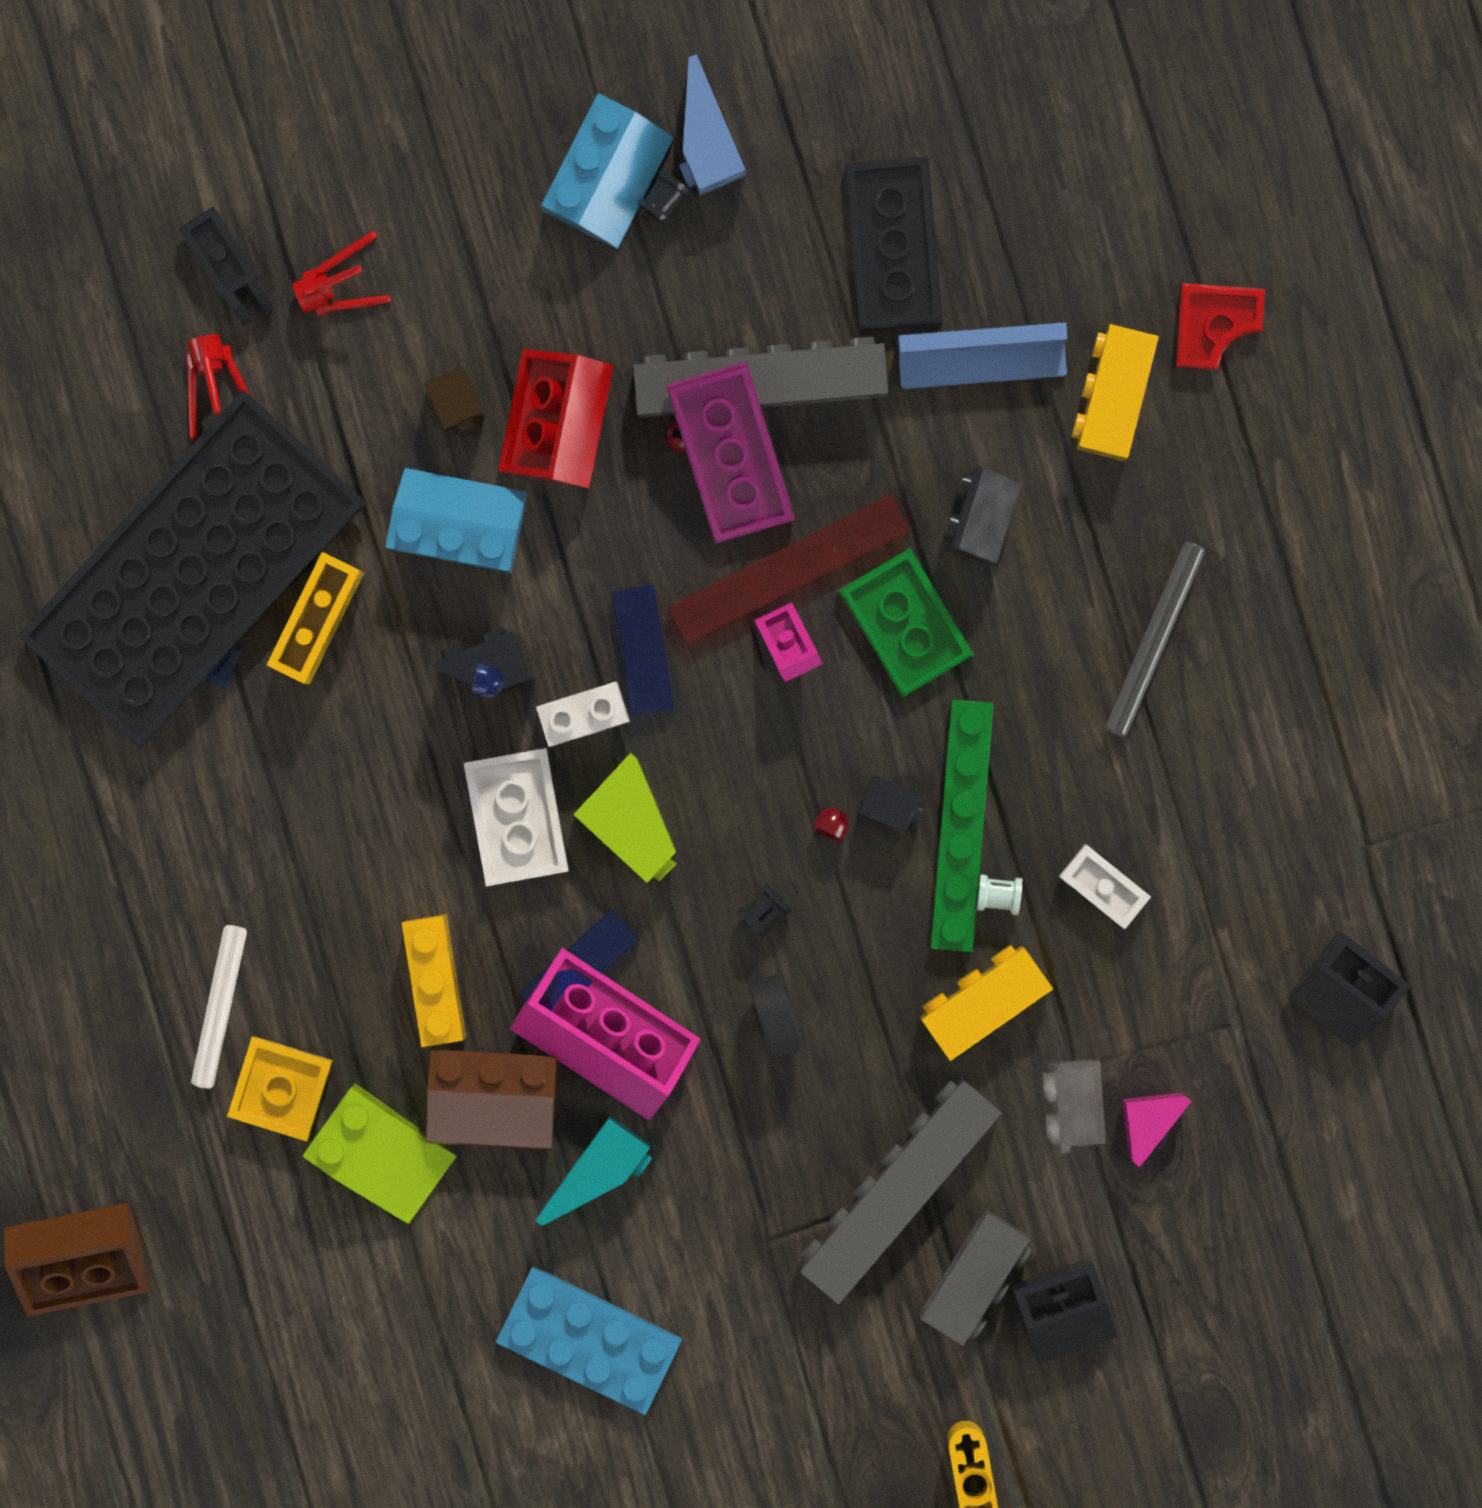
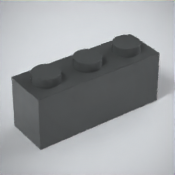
(976, 1278)

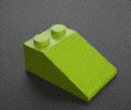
(379, 1154)

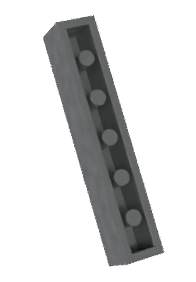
(779, 375)
(899, 1190)

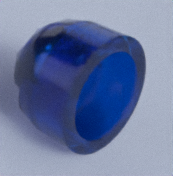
(487, 681)

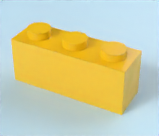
(1115, 392)
(315, 618)
(434, 980)
(985, 1001)

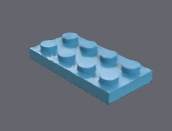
(589, 1340)

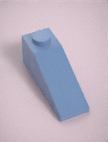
(707, 143)

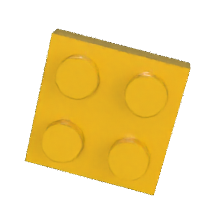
(280, 1088)

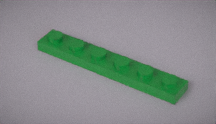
(961, 825)

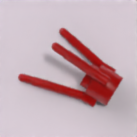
(317, 289)
(207, 357)

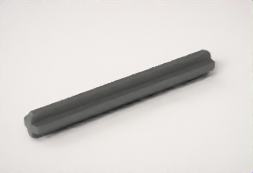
(1155, 639)

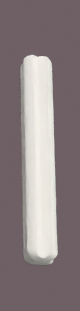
(218, 1006)

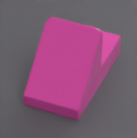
(788, 642)

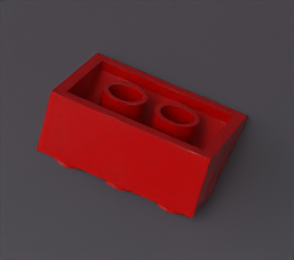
(556, 417)

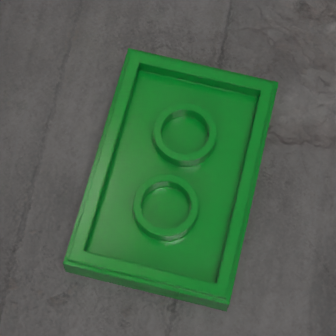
(906, 622)

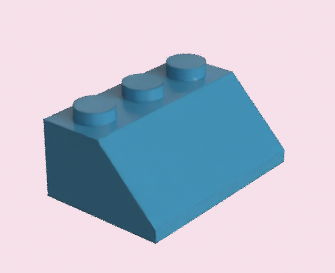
(607, 171)
(456, 520)

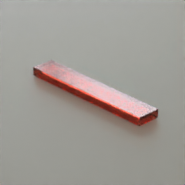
(789, 569)

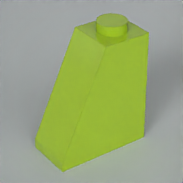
(629, 821)

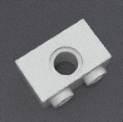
(583, 714)

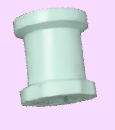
(999, 894)

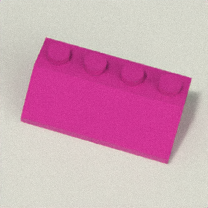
(608, 1037)

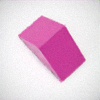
(1149, 1121)

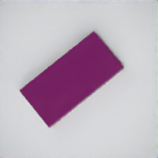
(730, 452)

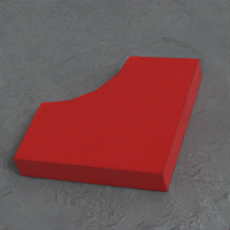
(1212, 319)

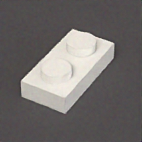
(1104, 886)

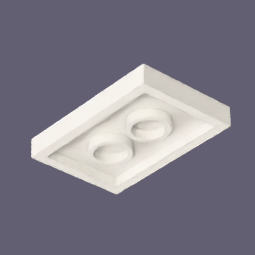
(516, 817)

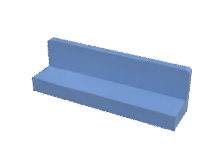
(982, 355)

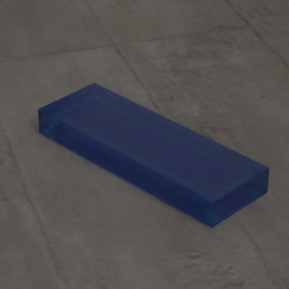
(643, 649)
(596, 947)

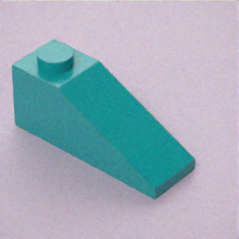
(603, 1166)

